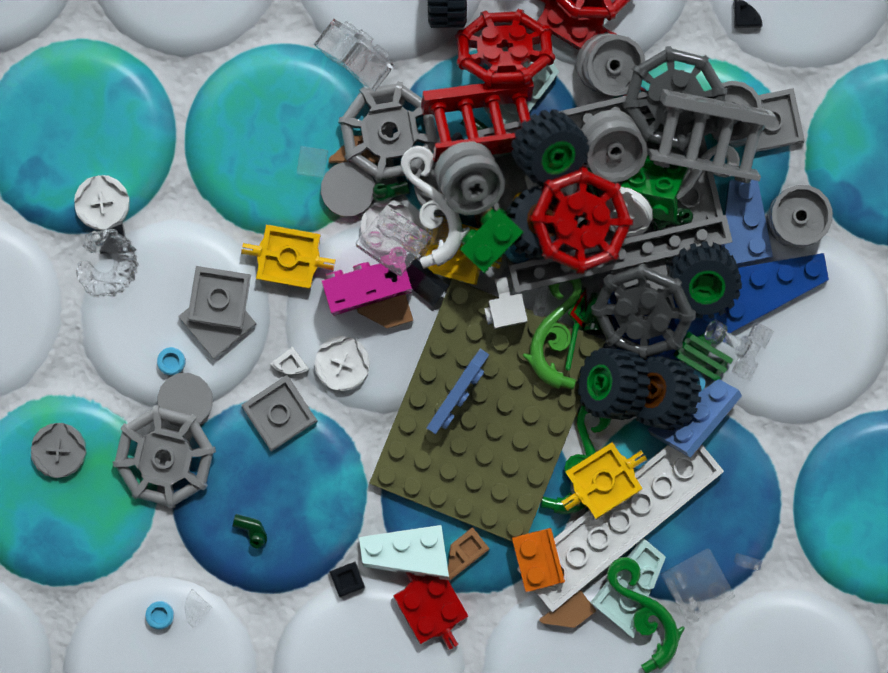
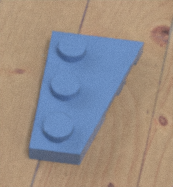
(746, 223)
(458, 394)
(714, 406)

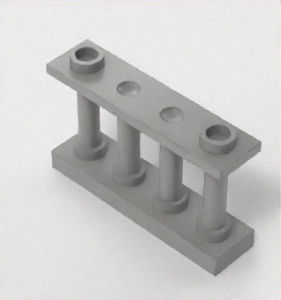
(729, 114)

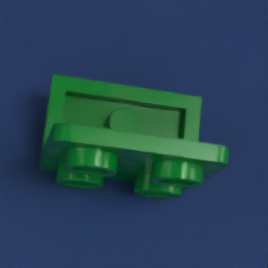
(659, 187)
(491, 240)

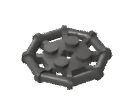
(675, 81)
(640, 326)

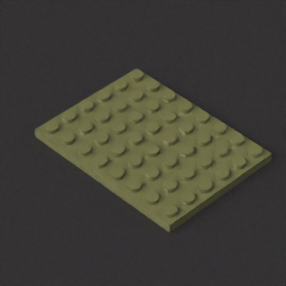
(504, 436)

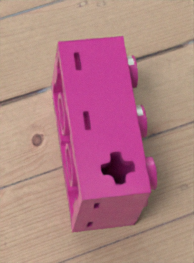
(362, 287)

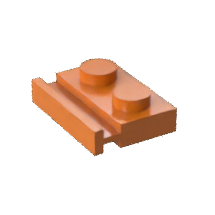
(538, 559)

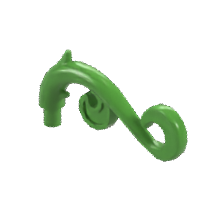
(536, 357)

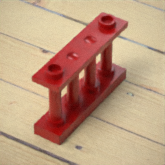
(471, 97)

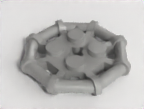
(376, 121)
(177, 447)

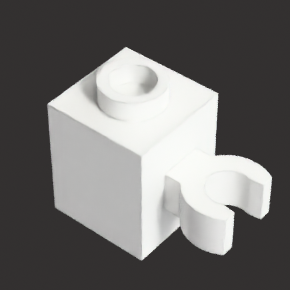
(507, 309)

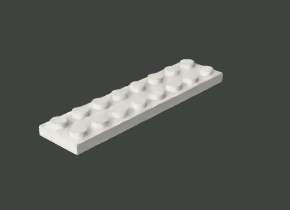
(594, 544)

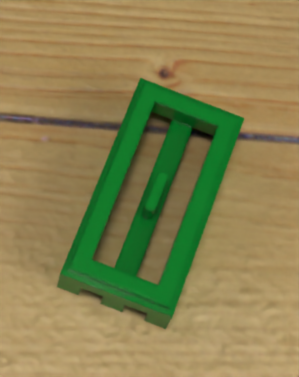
(720, 367)

